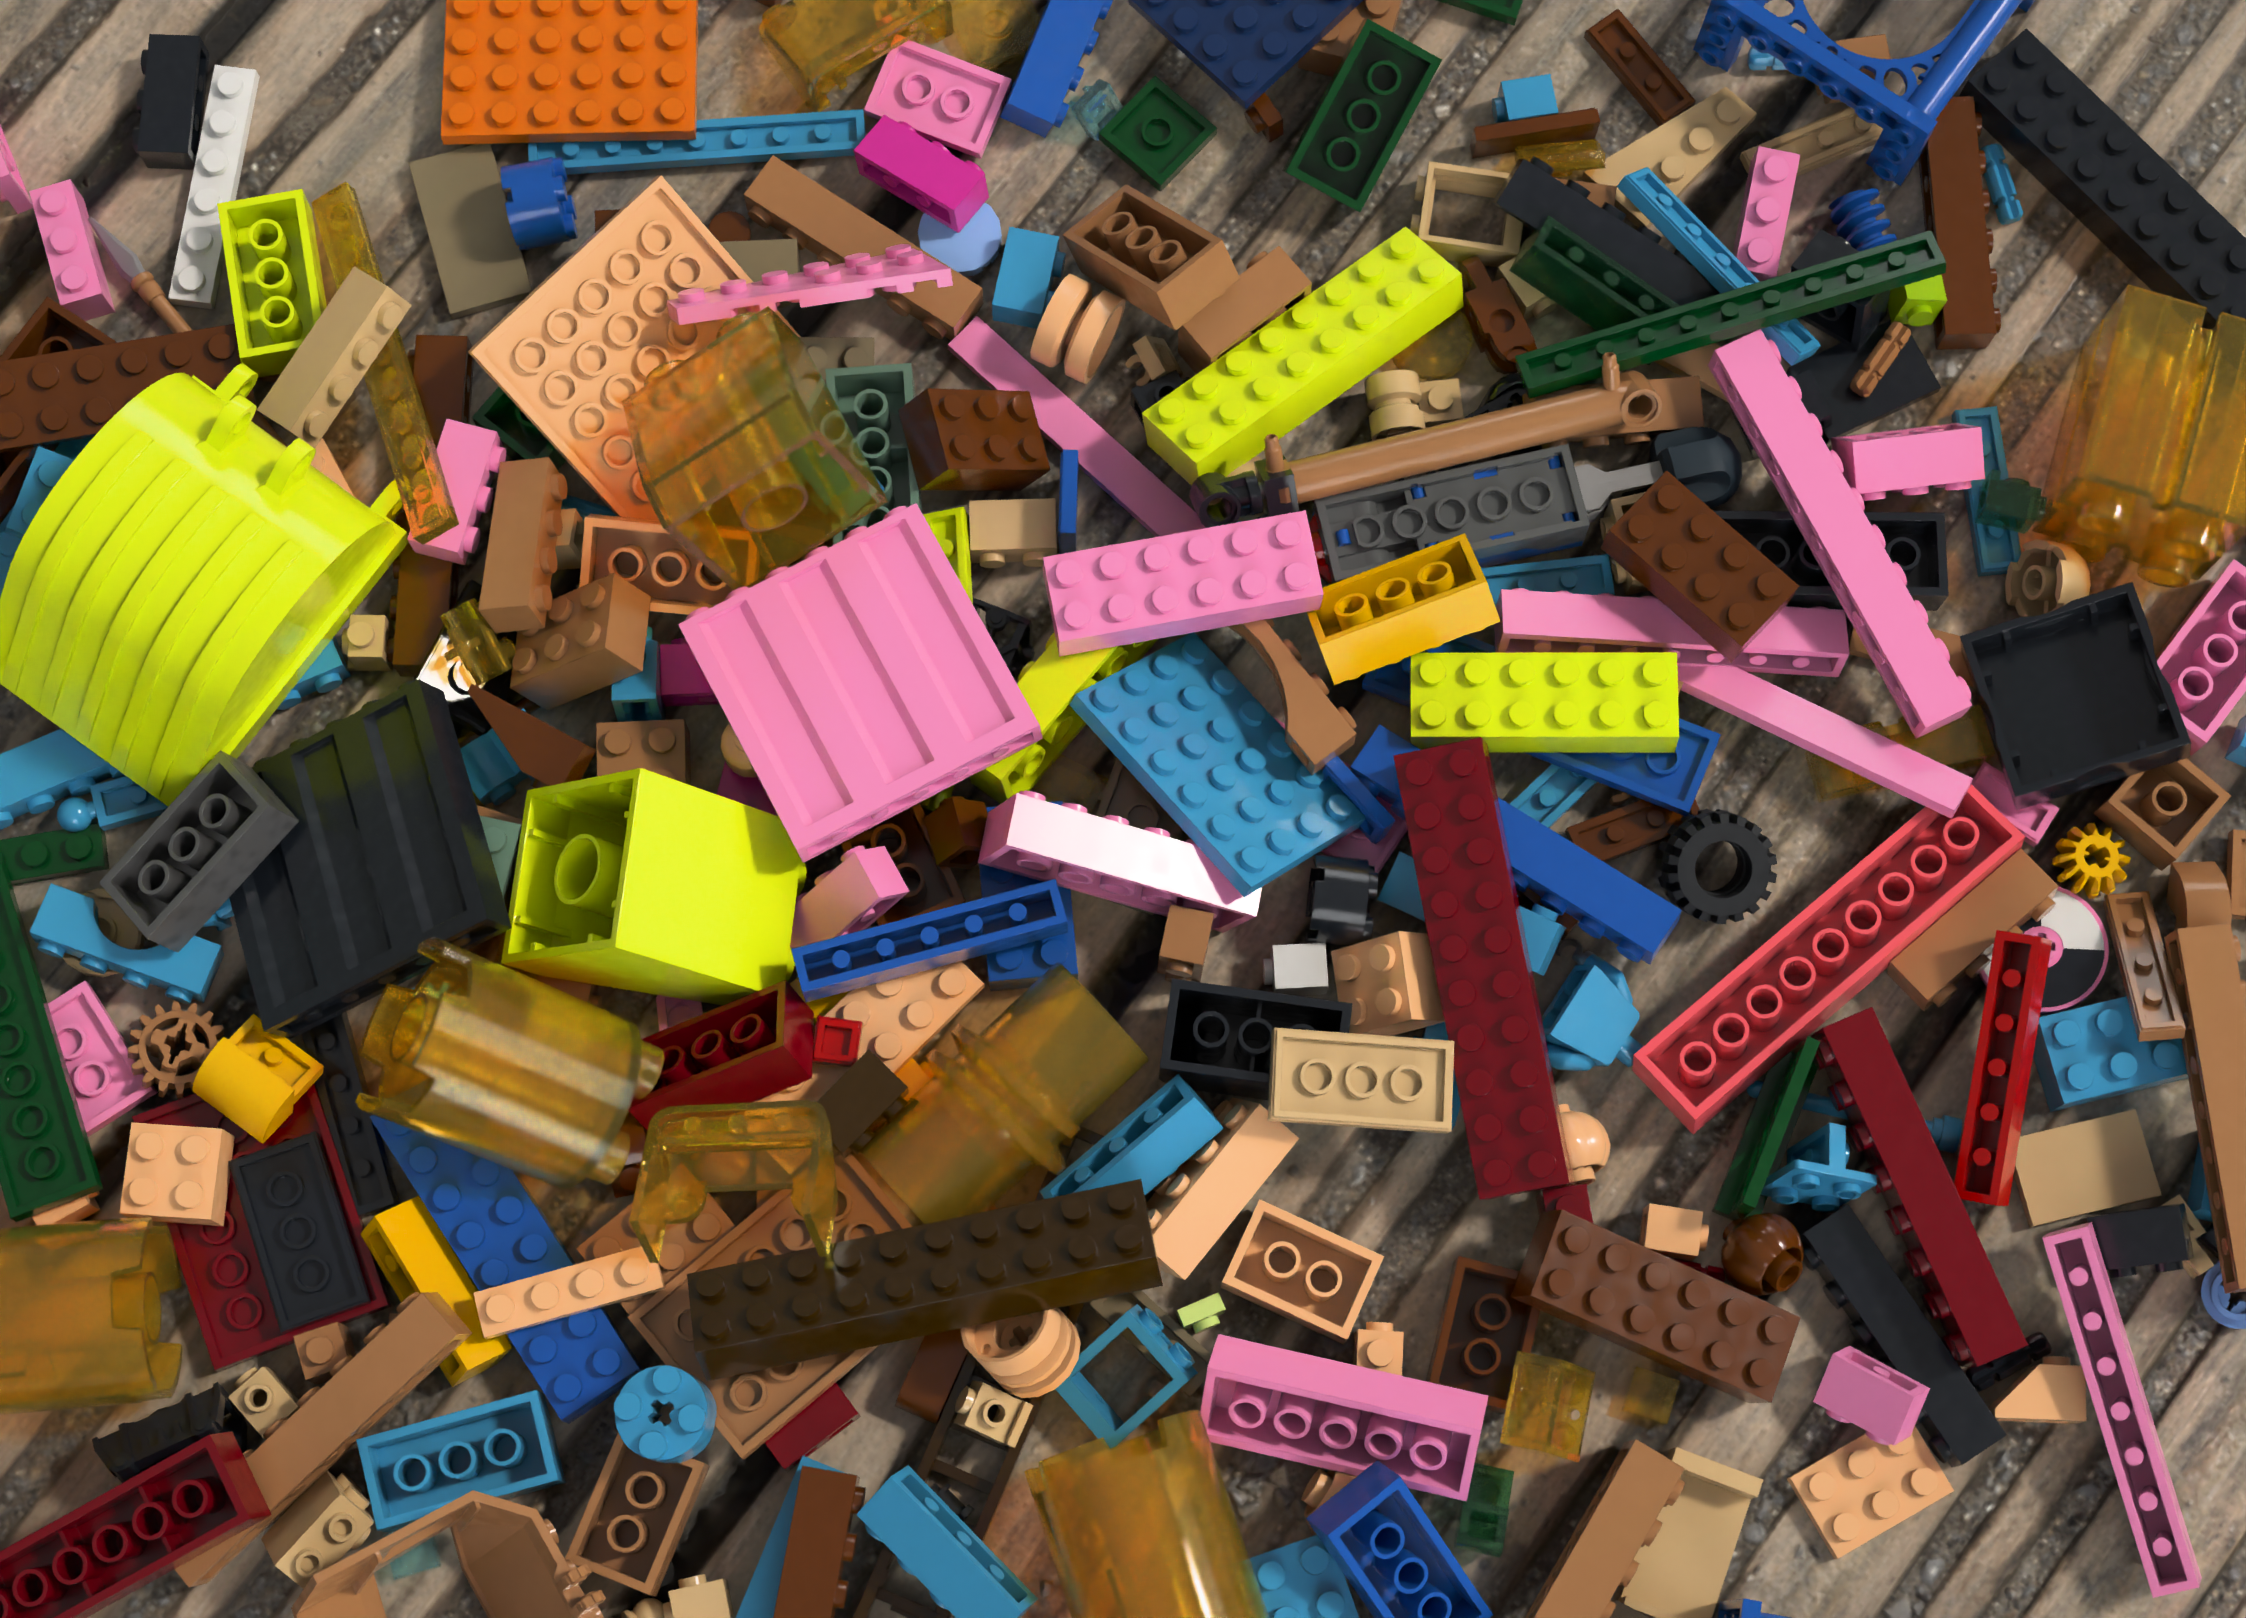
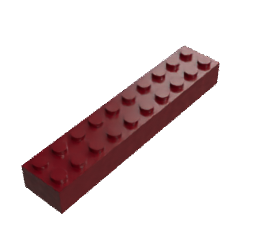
(1483, 969)

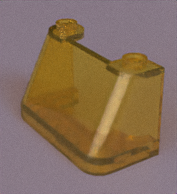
(831, 39)

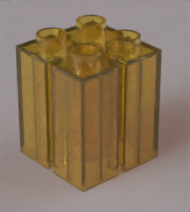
(2153, 440)

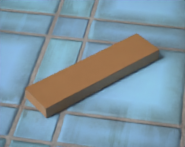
(2144, 966)

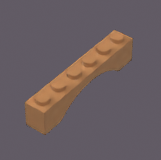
(1312, 723)

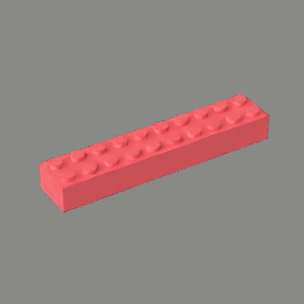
(1822, 958)

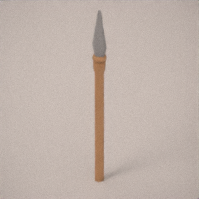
(152, 294)

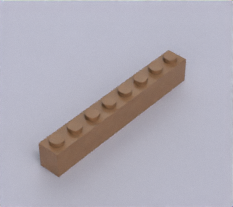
(2214, 1047)
(339, 1413)

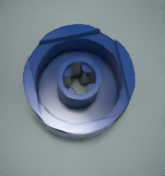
(539, 203)

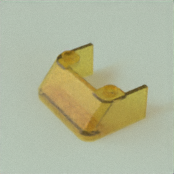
(732, 1150)

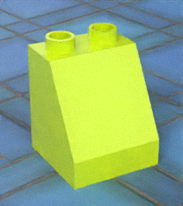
(653, 889)

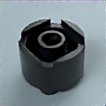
(1339, 900)

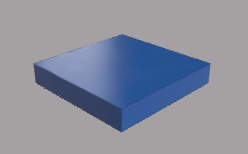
(1068, 501)

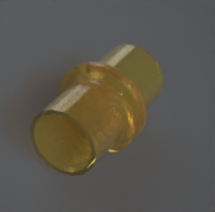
(1004, 1100)

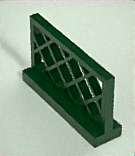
(1767, 1132)

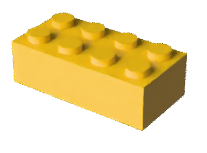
(1402, 609)

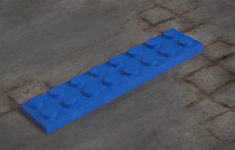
(1658, 778)

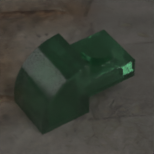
(1485, 1514)

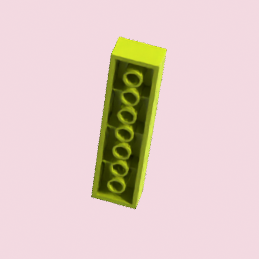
(1304, 358)

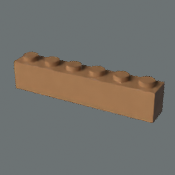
(837, 229)

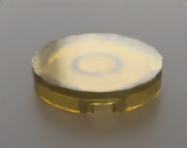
(1439, 351)

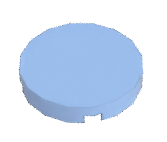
(967, 250)

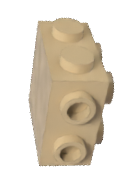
(319, 1528)

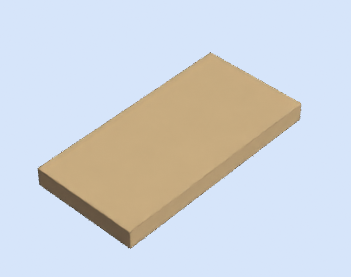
(1361, 1080)

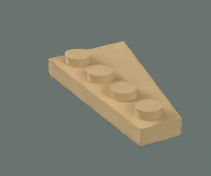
(1677, 149)

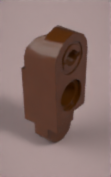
(1494, 317)

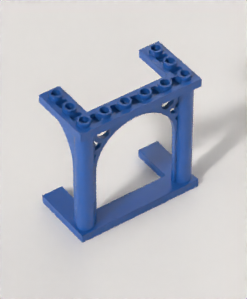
(1905, 118)

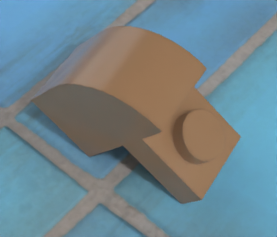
(2198, 894)

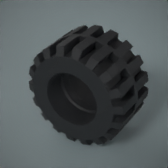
(1744, 888)

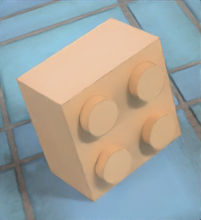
(1389, 984)
(177, 1174)

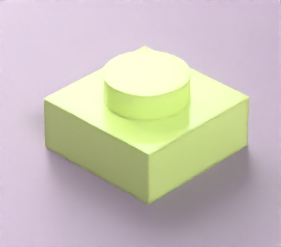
(1201, 1314)

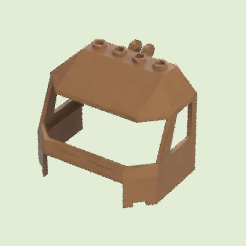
(501, 1549)

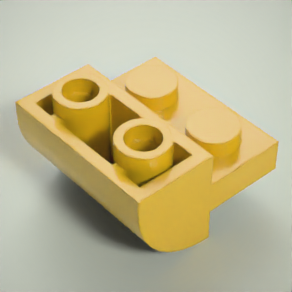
(256, 1078)

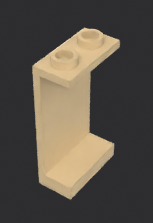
(1697, 1538)

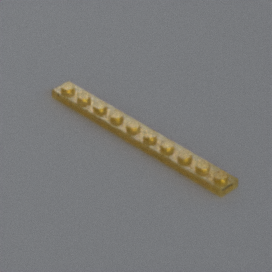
(389, 378)

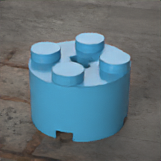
(640, 1408)

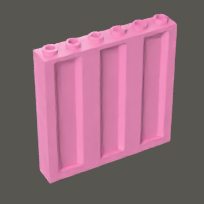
(860, 681)

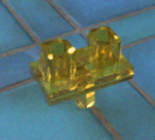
(476, 643)

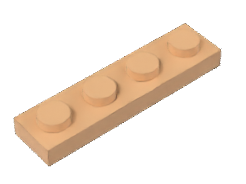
(567, 1292)

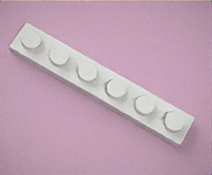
(213, 182)

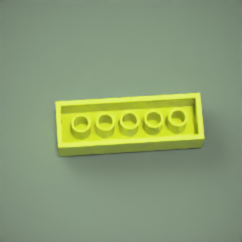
(1049, 690)
(1546, 701)

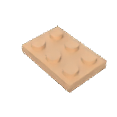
(1868, 1489)

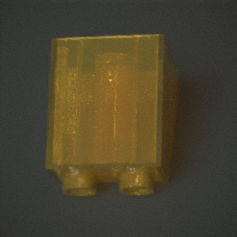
(748, 451)

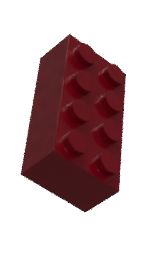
(733, 1053)

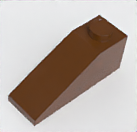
(533, 744)

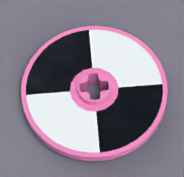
(2077, 951)

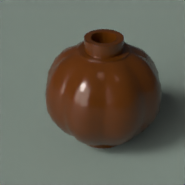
(1762, 1254)

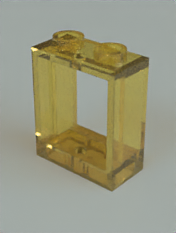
(1541, 1406)

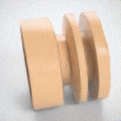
(1026, 1351)

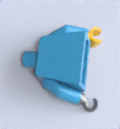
(1590, 1015)

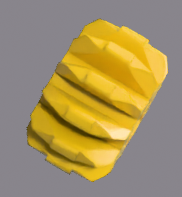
(2094, 876)

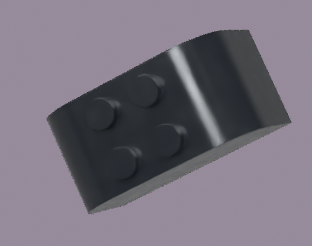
(1223, 1034)

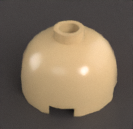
(2046, 578)

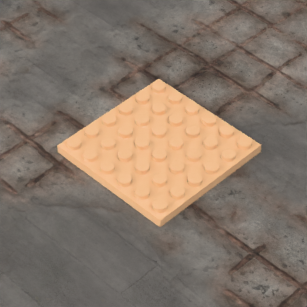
(601, 329)

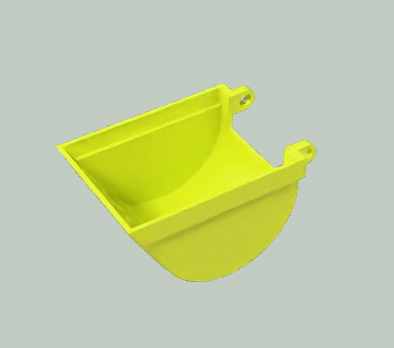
(184, 581)

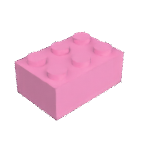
(1912, 459)

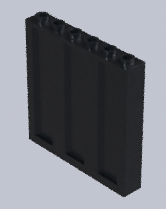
(371, 868)

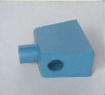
(640, 694)

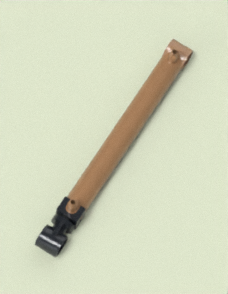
(1286, 484)

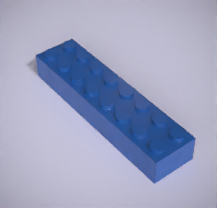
(505, 1239)

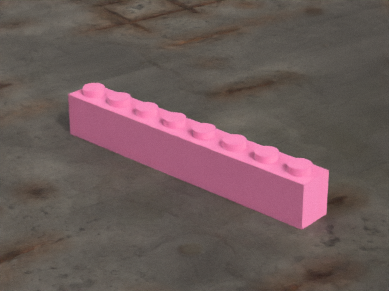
(1793, 643)
(2122, 1410)

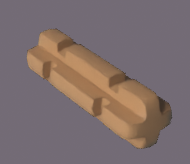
(1880, 359)

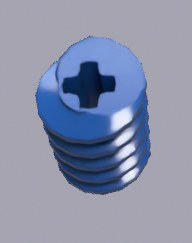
(1858, 219)

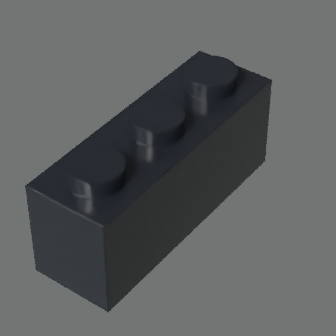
(171, 101)

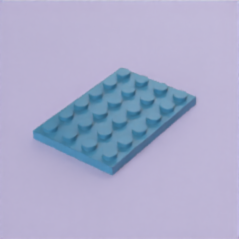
(1216, 763)

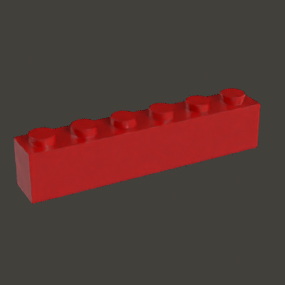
(2002, 1068)

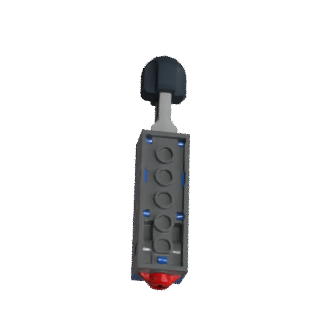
(1508, 504)

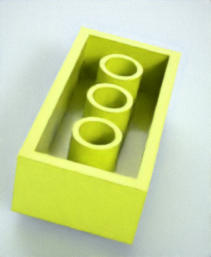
(272, 276)

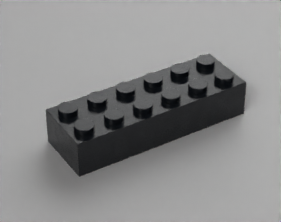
(1911, 540)

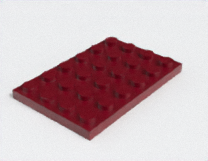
(222, 1260)

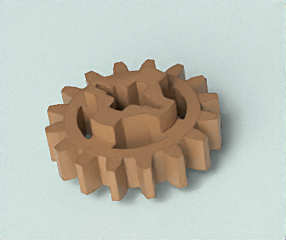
(161, 1042)

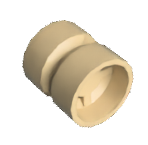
(1394, 402)

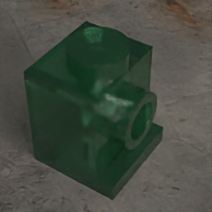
(2009, 503)

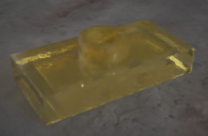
(1565, 156)

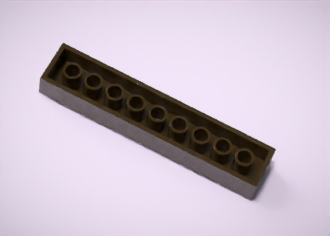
(923, 1280)

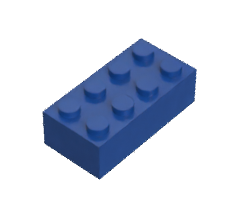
(1026, 963)
(1394, 1551)

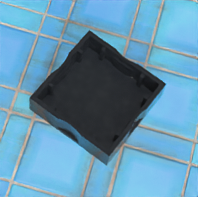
(2075, 696)

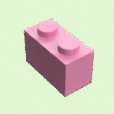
(1871, 1396)

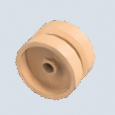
(1077, 328)

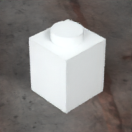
(1297, 969)

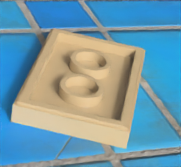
(2084, 1168)

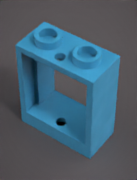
(1089, 1403)

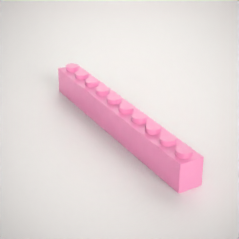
(1840, 534)

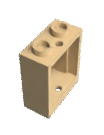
(1465, 181)

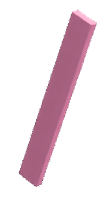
(1073, 429)
(1828, 735)

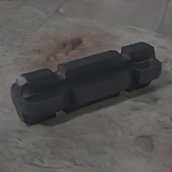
(2002, 1367)

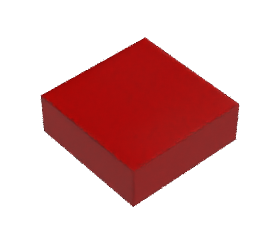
(837, 1041)

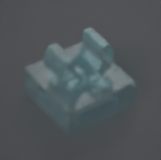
(1096, 107)

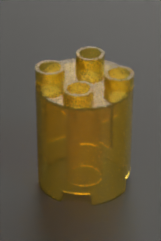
(508, 1068)
(85, 1315)
(1146, 1528)

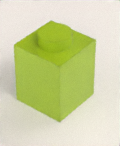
(1917, 302)

